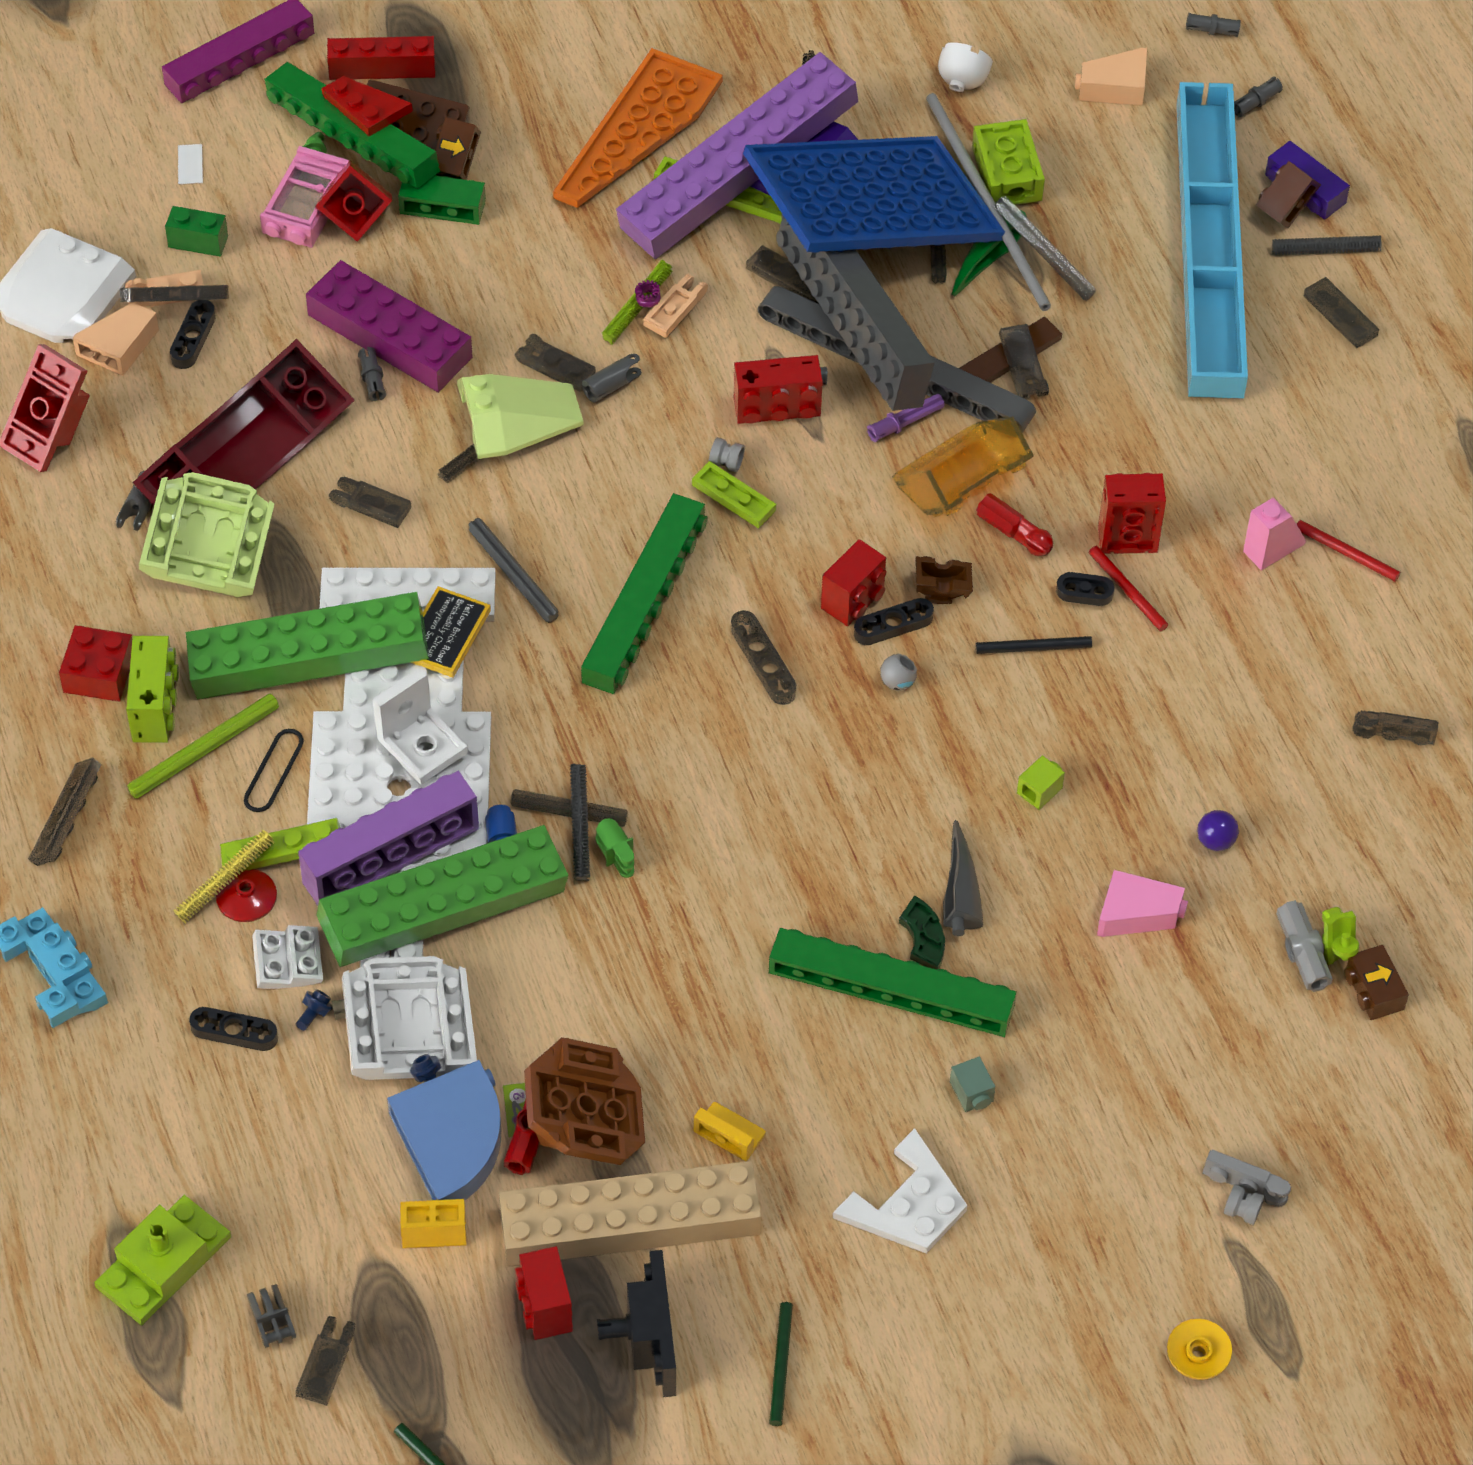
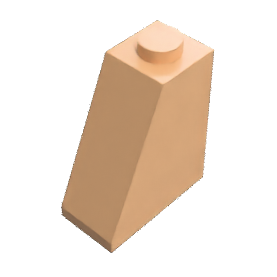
(1114, 78)
(117, 338)

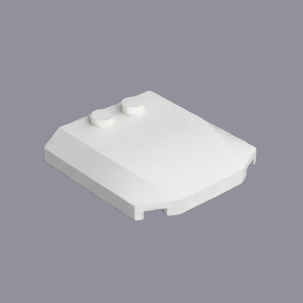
(61, 286)
(405, 1011)

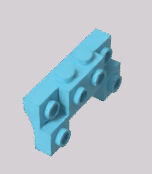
(60, 963)

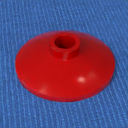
(251, 904)

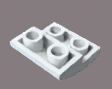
(287, 957)

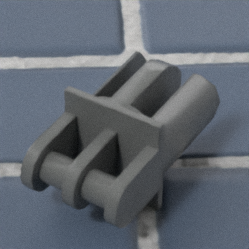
(272, 1318)

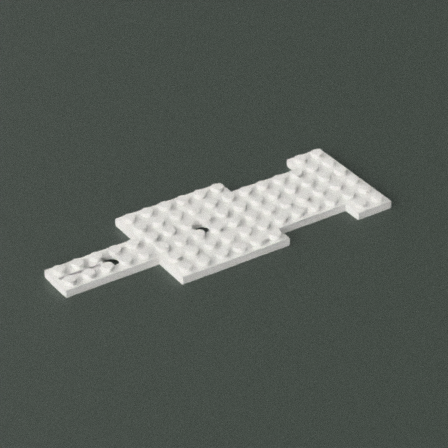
(348, 761)

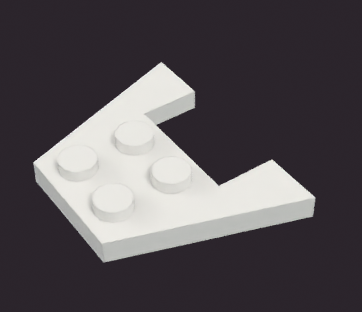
(918, 1210)

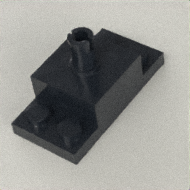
(647, 1325)

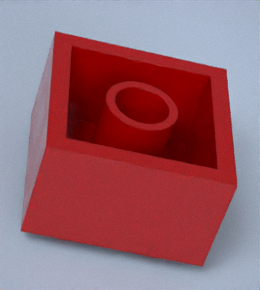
(853, 583)
(96, 663)
(544, 1293)

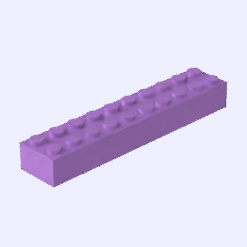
(718, 169)

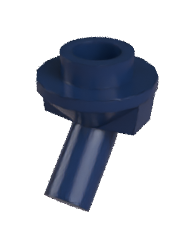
(317, 1004)
(425, 1068)

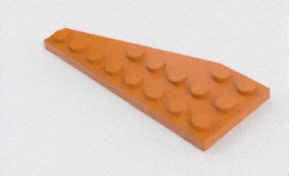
(649, 111)

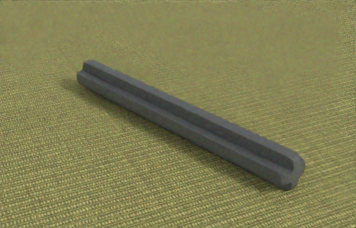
(513, 570)

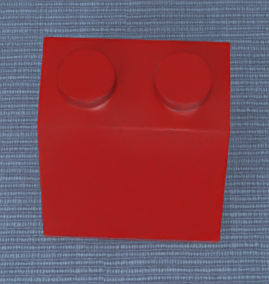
(354, 200)

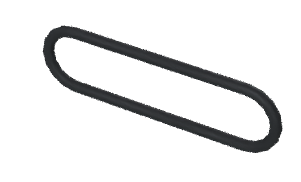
(270, 802)

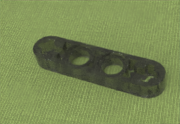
(174, 293)
(765, 656)

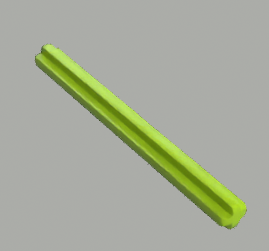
(202, 746)

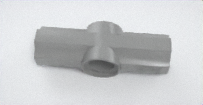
(1304, 946)

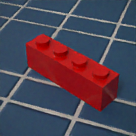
(381, 57)

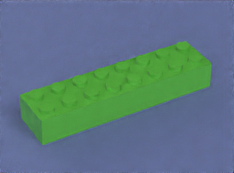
(306, 645)
(441, 895)

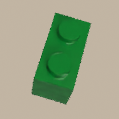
(196, 231)

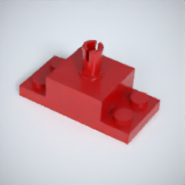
(45, 408)

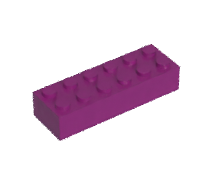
(390, 324)

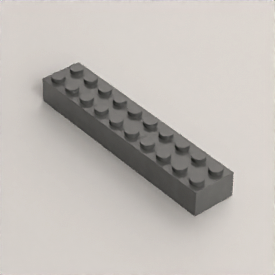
(864, 319)

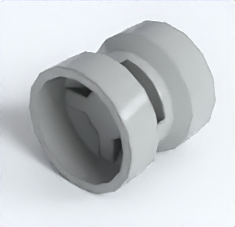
(724, 453)
(1244, 1204)

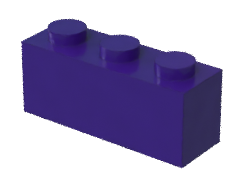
(1331, 193)

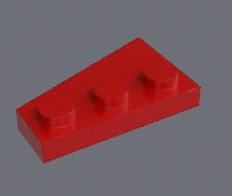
(365, 105)

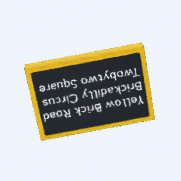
(450, 629)

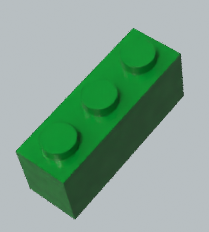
(444, 200)

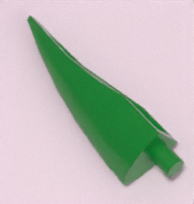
(980, 257)

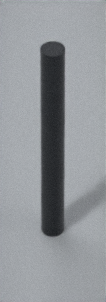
(1033, 645)

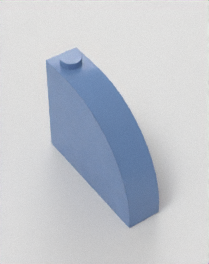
(451, 1130)

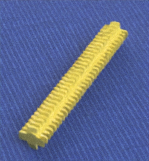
(225, 874)

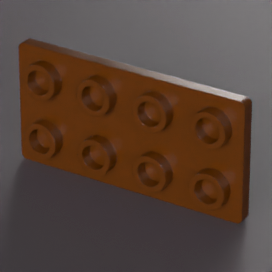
(426, 114)

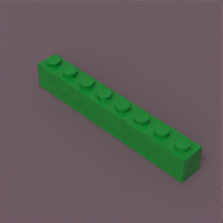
(388, 148)
(643, 594)
(892, 981)

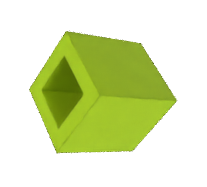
(1040, 782)

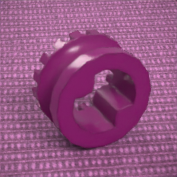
(645, 287)

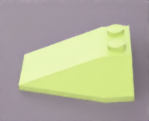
(517, 411)

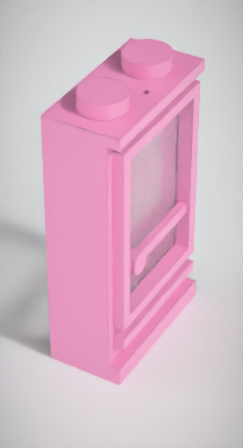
(292, 208)

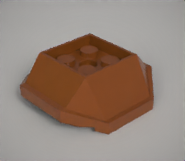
(585, 1102)

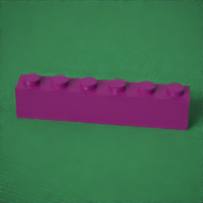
(238, 50)

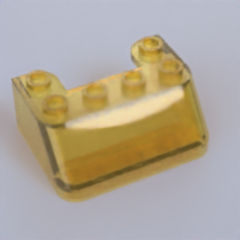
(965, 461)

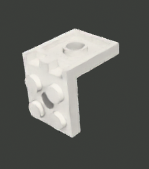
(407, 720)

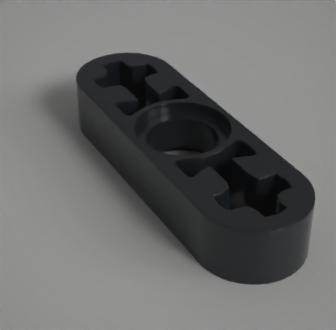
(193, 345)
(903, 612)
(257, 1024)

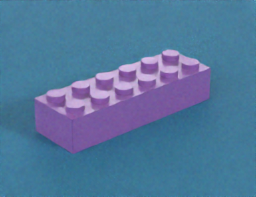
(390, 837)

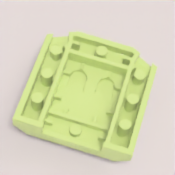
(207, 534)

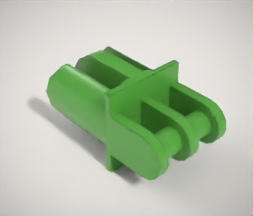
(616, 846)

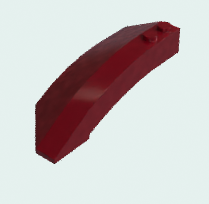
(257, 425)

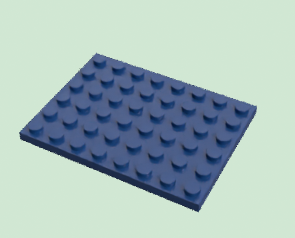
(873, 193)

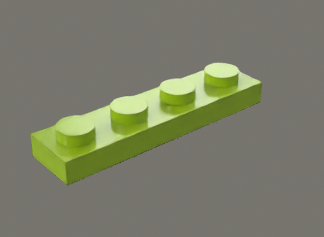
(285, 846)

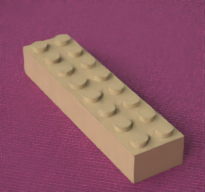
(632, 1212)

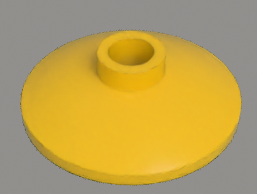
(1199, 1336)

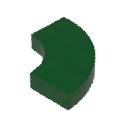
(926, 933)

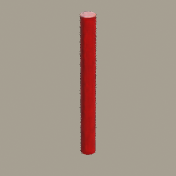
(1348, 551)
(1128, 588)

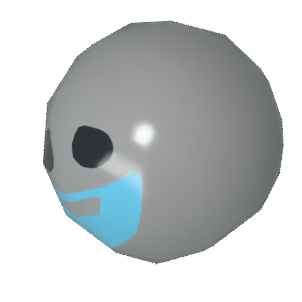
(898, 672)

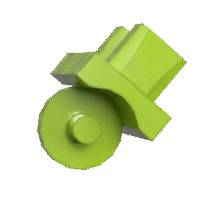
(1339, 935)

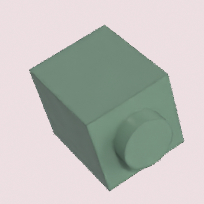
(972, 1084)

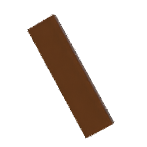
(993, 362)

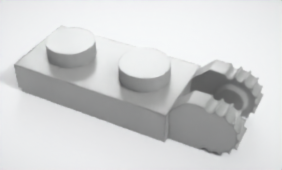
(1253, 1179)

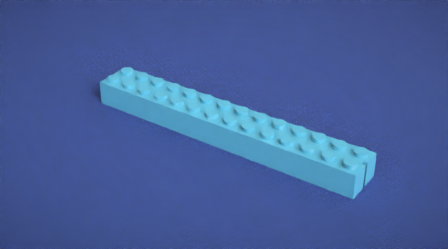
(1211, 242)

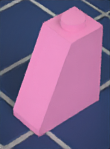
(1271, 534)
(1140, 905)

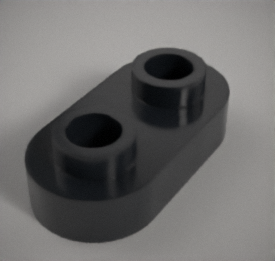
(1085, 588)

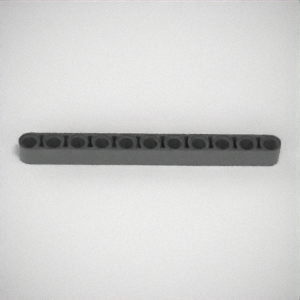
(954, 385)

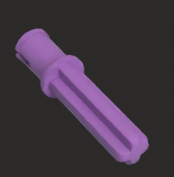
(895, 422)

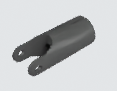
(611, 378)
(134, 504)

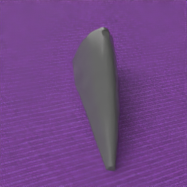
(962, 897)

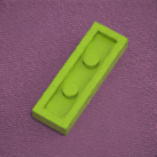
(734, 494)

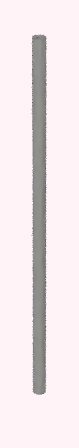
(983, 192)

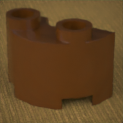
(943, 581)

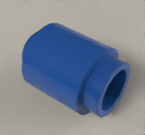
(500, 823)

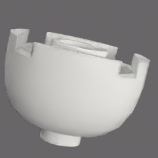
(962, 67)

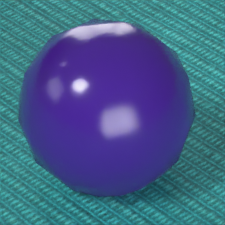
(1218, 830)

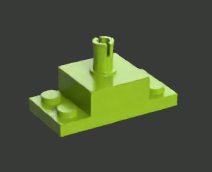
(161, 1257)

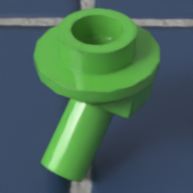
(315, 142)

